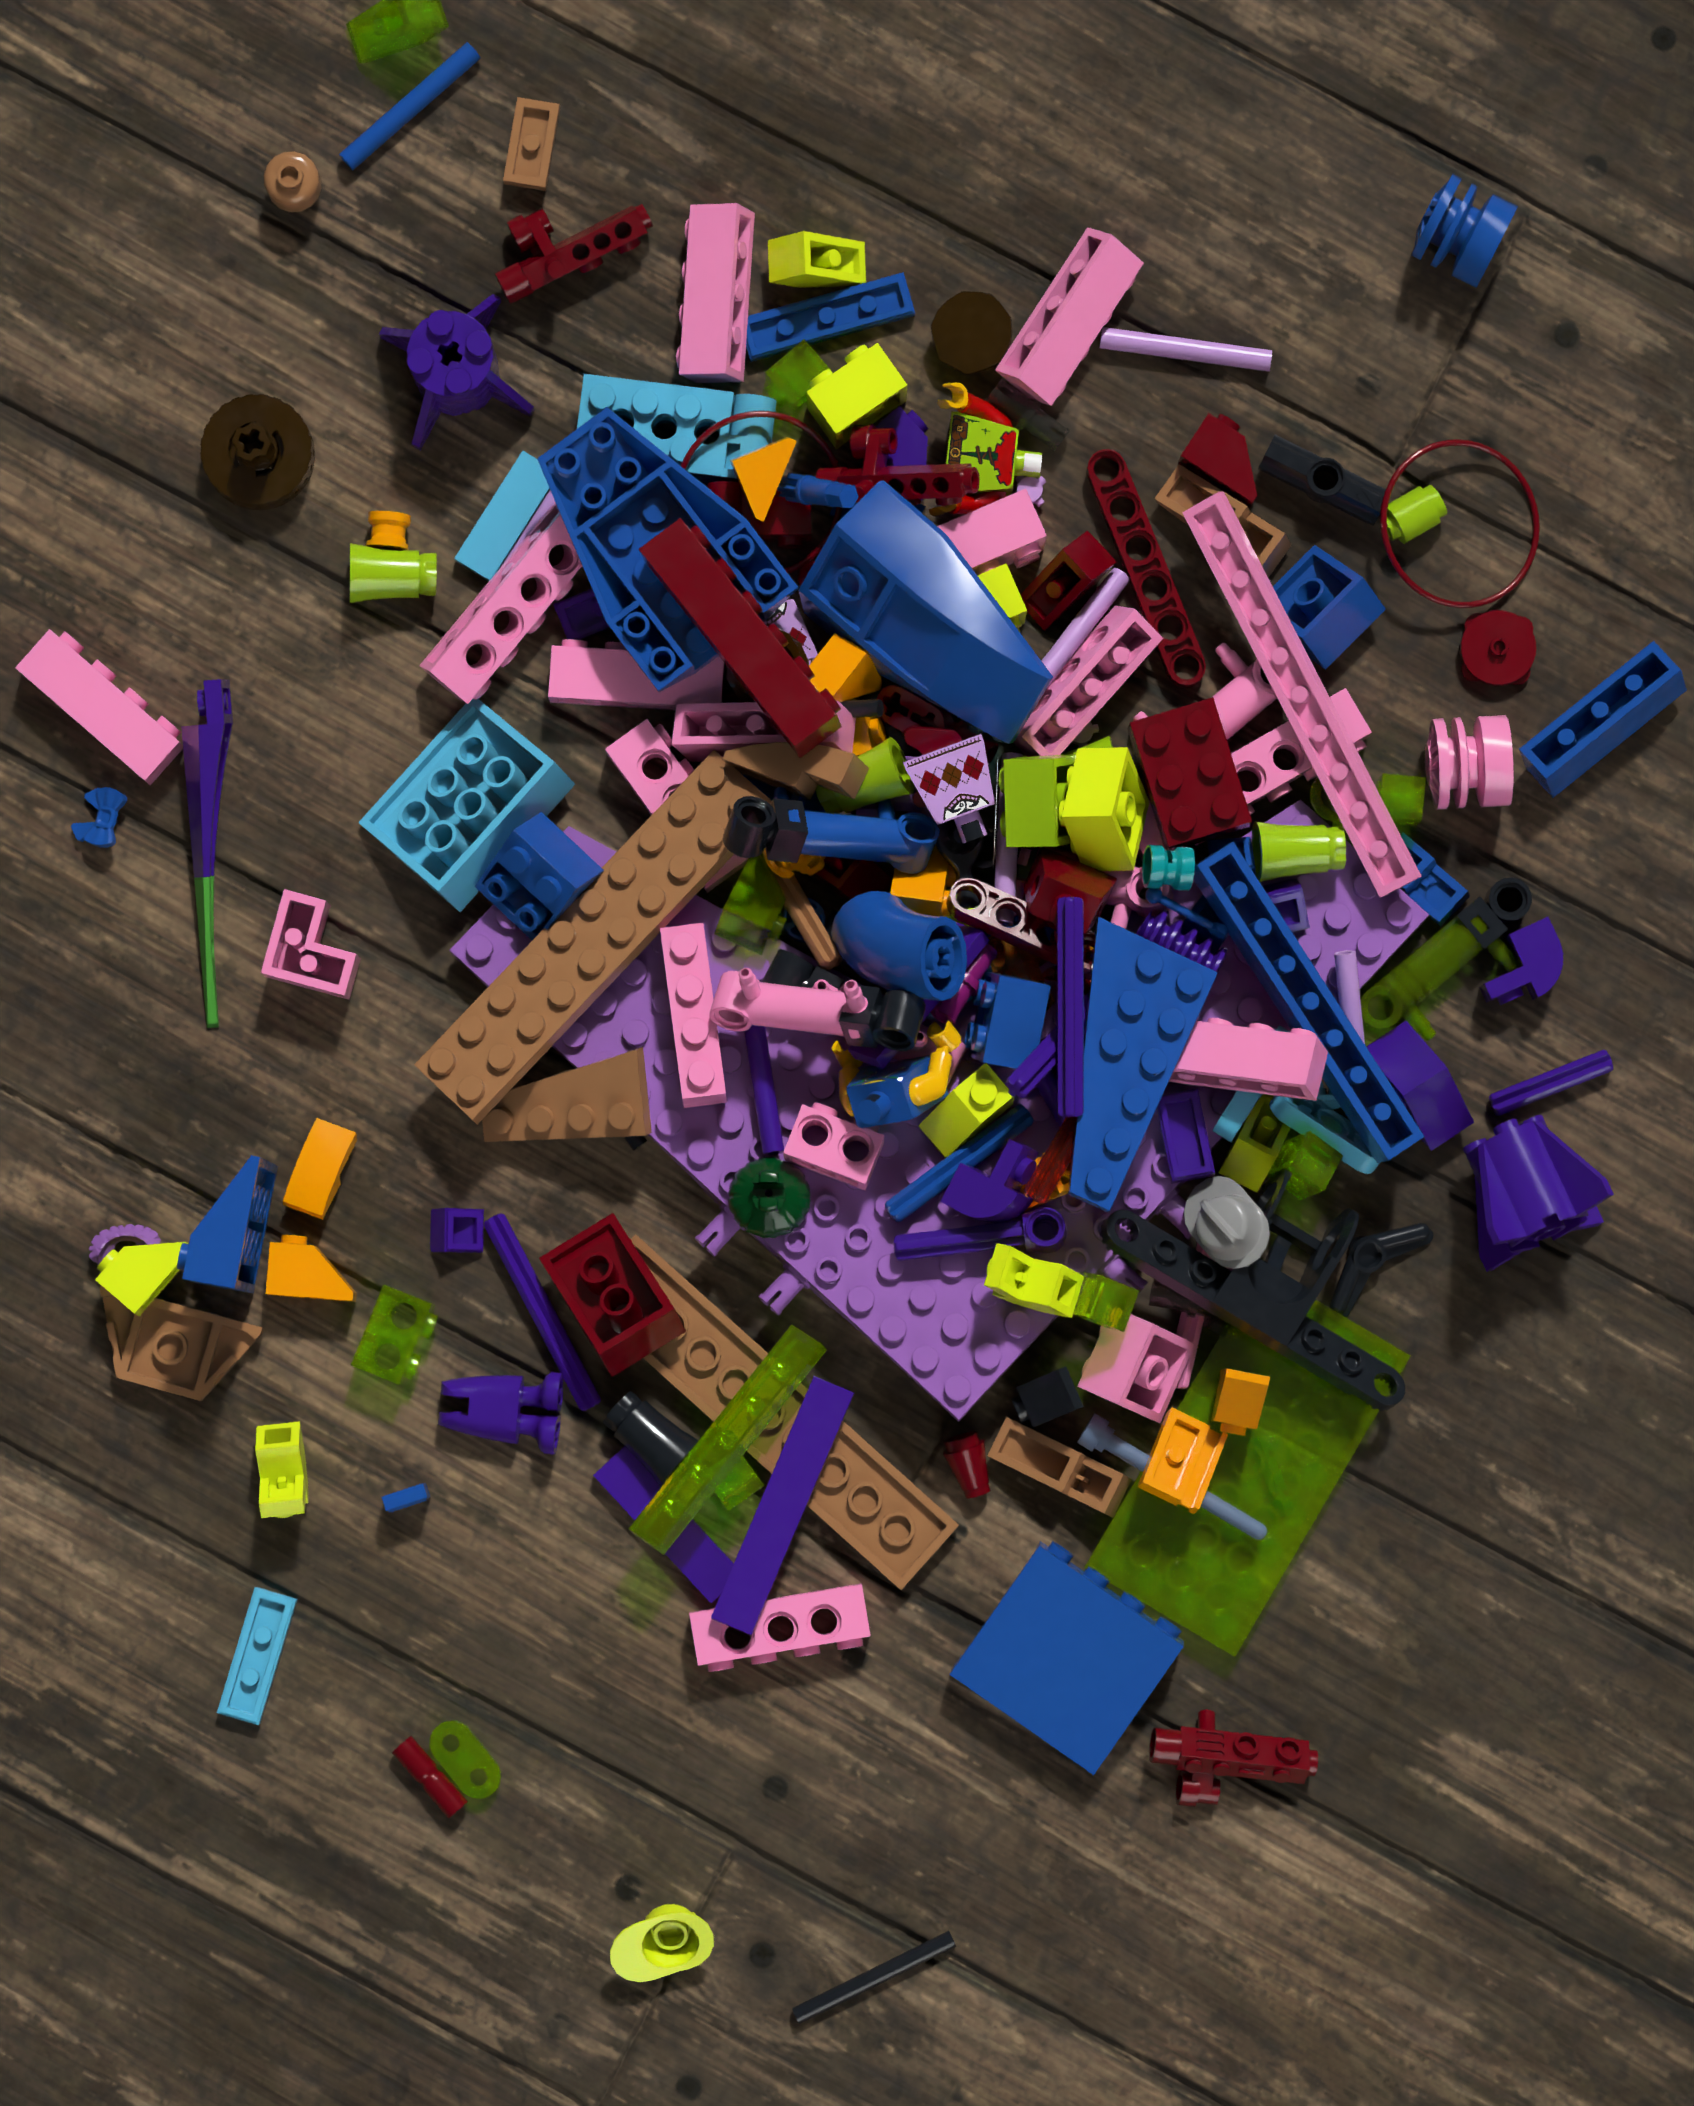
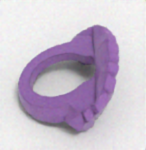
(109, 1238)

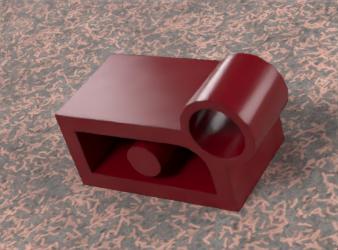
(785, 521)

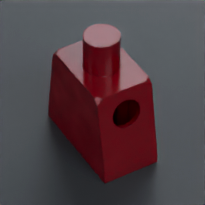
(1060, 876)

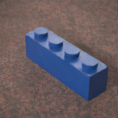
(1603, 719)

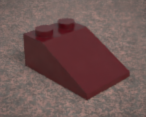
(612, 1294)

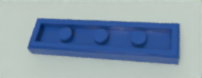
(828, 316)

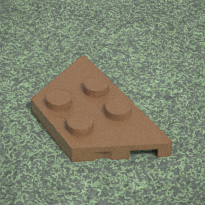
(175, 1345)

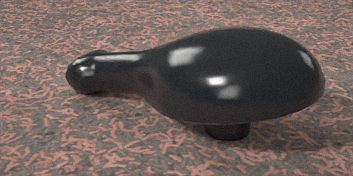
(960, 857)

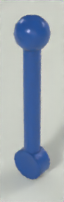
(1216, 929)

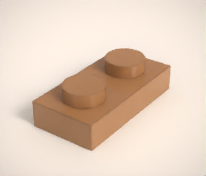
(531, 144)

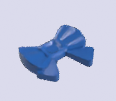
(101, 832)

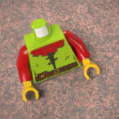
(987, 441)

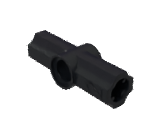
(1297, 466)

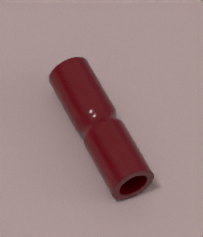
(425, 1772)

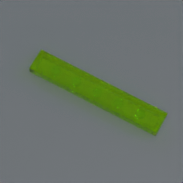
(727, 1439)

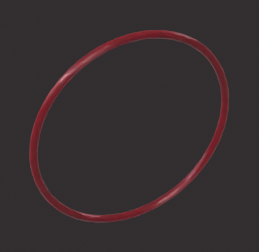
(751, 414)
(1383, 522)

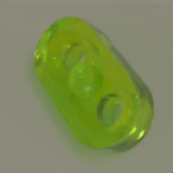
(469, 1756)

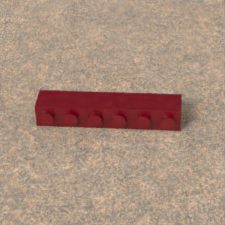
(741, 637)

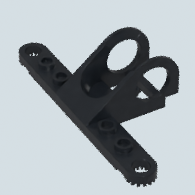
(1262, 1297)

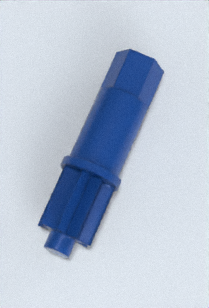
(812, 490)

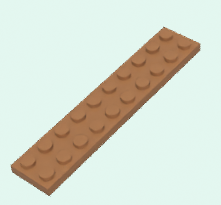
(589, 942)
(857, 1487)

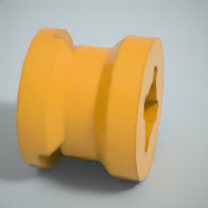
(388, 529)

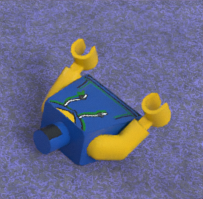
(902, 1087)

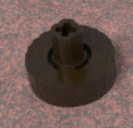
(252, 420)

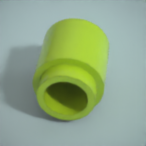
(1414, 513)

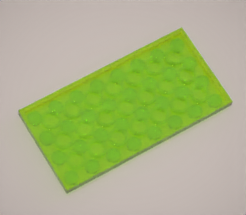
(1279, 1474)

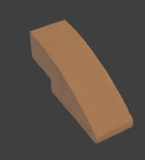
(1187, 489)
(781, 767)
(1059, 1467)

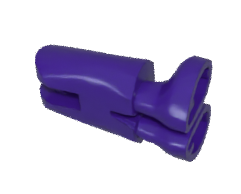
(496, 1408)

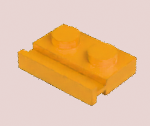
(1182, 1460)

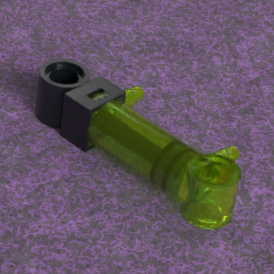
(1444, 955)

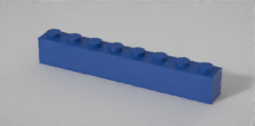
(1306, 1001)

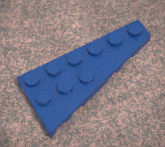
(1133, 1037)

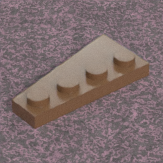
(583, 1102)

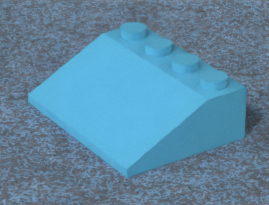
(465, 800)

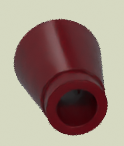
(968, 1463)

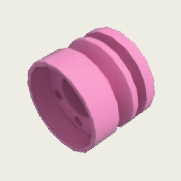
(1470, 762)

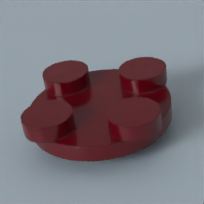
(1497, 648)

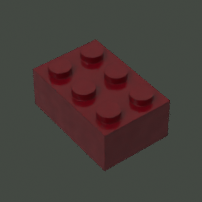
(1189, 774)

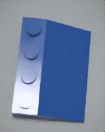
(231, 1236)

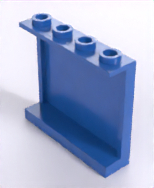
(1068, 1656)

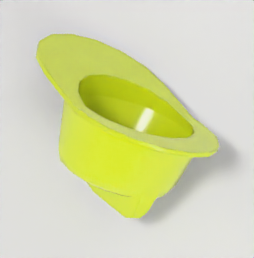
(662, 1944)

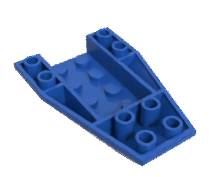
(619, 496)
(923, 615)

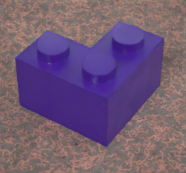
(1421, 1084)

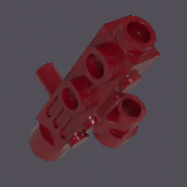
(578, 251)
(914, 482)
(1209, 1751)

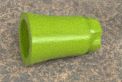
(390, 573)
(883, 780)
(1296, 849)

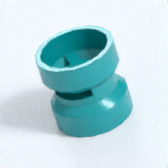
(1168, 867)

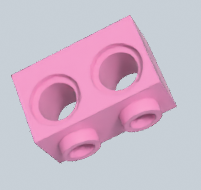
(829, 1156)

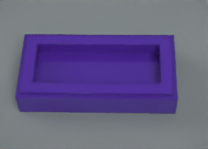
(1185, 1136)

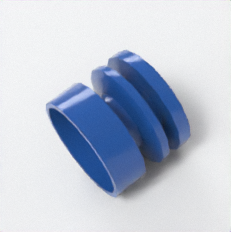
(1463, 230)

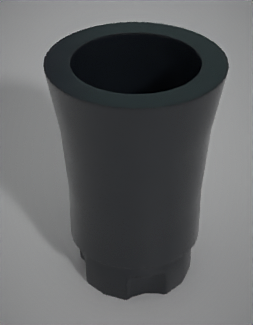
(649, 1436)

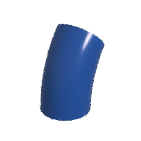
(900, 947)

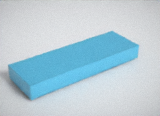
(504, 518)
(257, 1655)

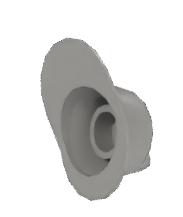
(1226, 1222)

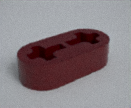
(917, 706)

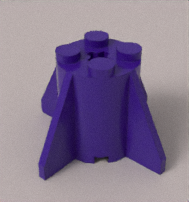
(440, 379)
(1530, 1189)

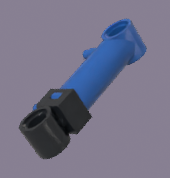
(791, 831)

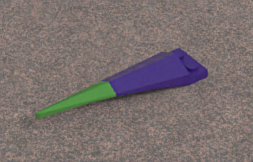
(205, 762)

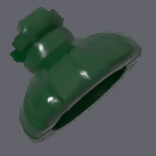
(774, 1214)

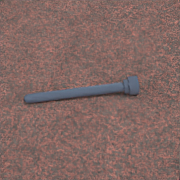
(1100, 1436)

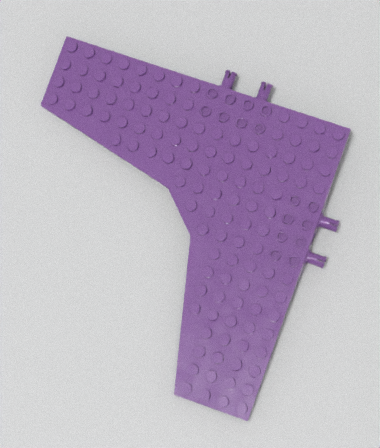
(931, 1310)

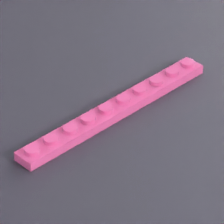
(1301, 694)

